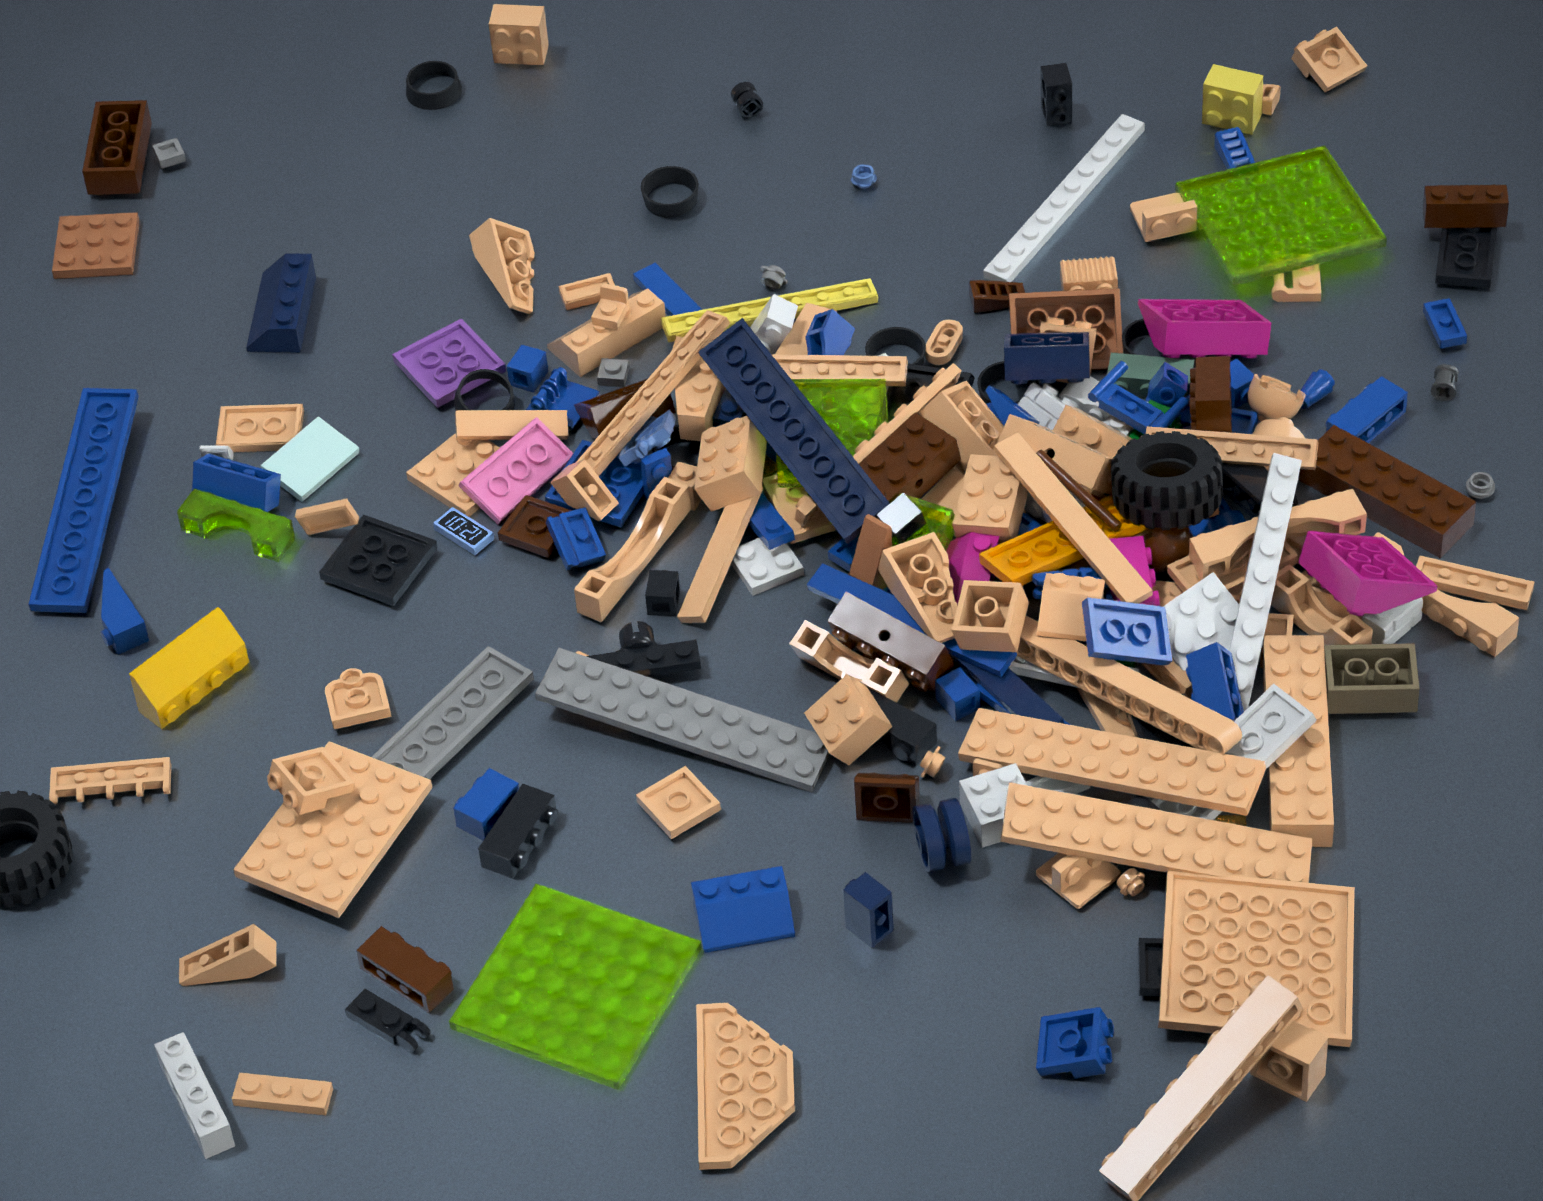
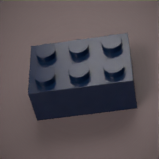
(1047, 357)

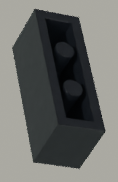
(518, 831)

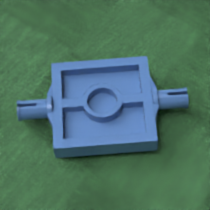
(654, 433)

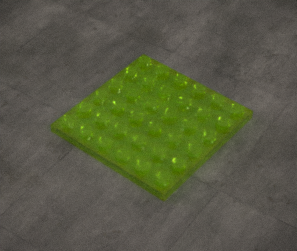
(1281, 215)
(576, 986)

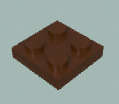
(528, 527)

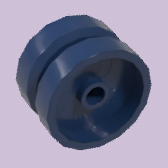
(941, 834)

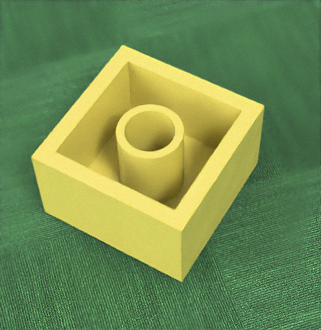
(1232, 99)

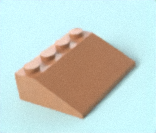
(1093, 306)

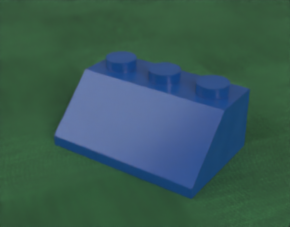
(742, 909)

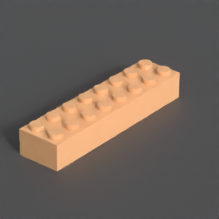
(1301, 776)

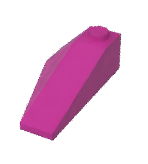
(964, 559)

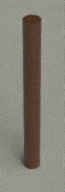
(1077, 490)

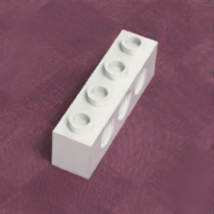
(194, 1095)

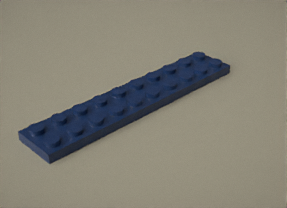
(794, 429)

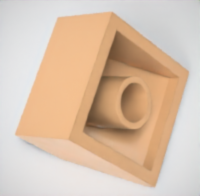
(1062, 605)

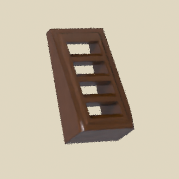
(988, 294)

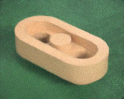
(943, 342)

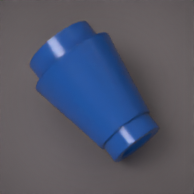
(1317, 387)

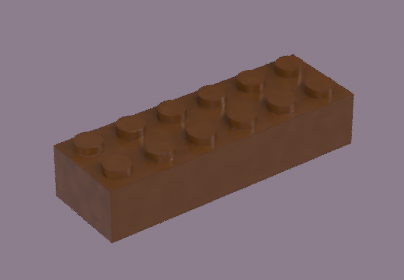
(1391, 492)

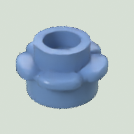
(863, 176)

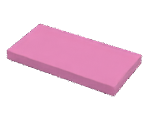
(516, 470)

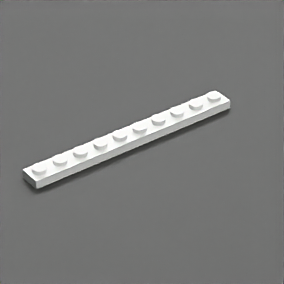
(1064, 200)
(1262, 570)

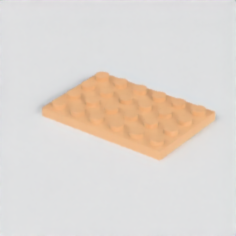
(333, 850)

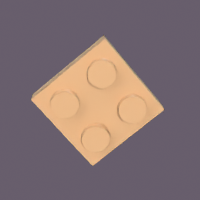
(678, 802)

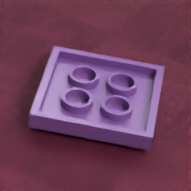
(444, 359)

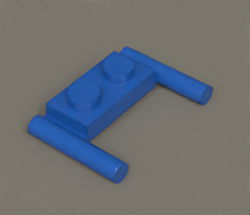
(1129, 407)

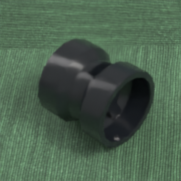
(747, 100)

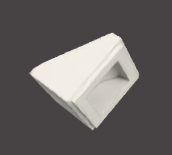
(221, 451)

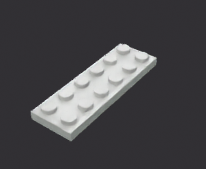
(1267, 733)

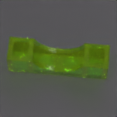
(207, 514)

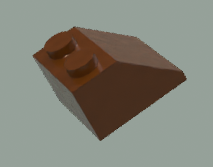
(886, 797)

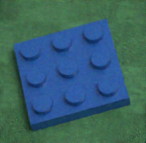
(622, 482)

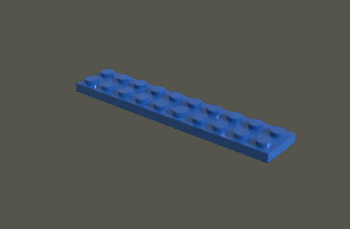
(83, 501)

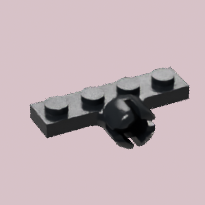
(645, 657)

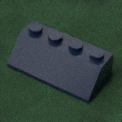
(283, 305)

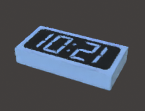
(463, 531)

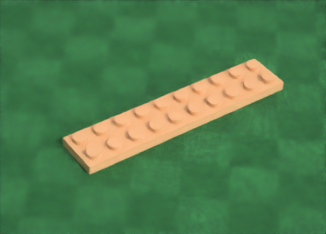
(1114, 761)
(1149, 837)

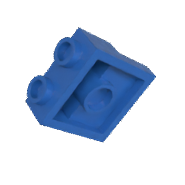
(1075, 1043)

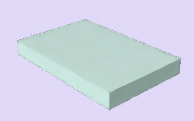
(311, 458)

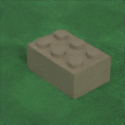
(1371, 678)

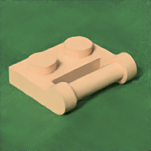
(1305, 286)

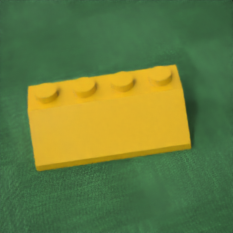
(188, 668)

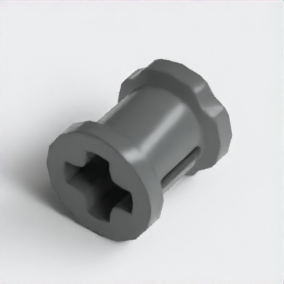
(1445, 379)

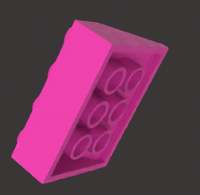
(1205, 327)
(1363, 571)

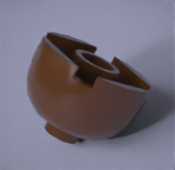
(1168, 547)

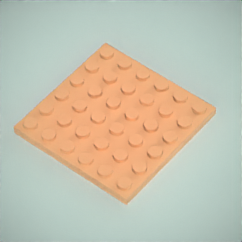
(1240, 929)

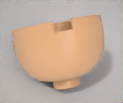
(1273, 398)

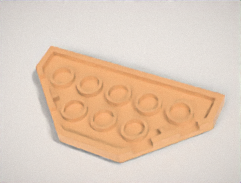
(741, 1085)

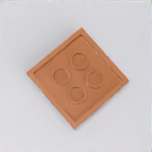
(95, 245)

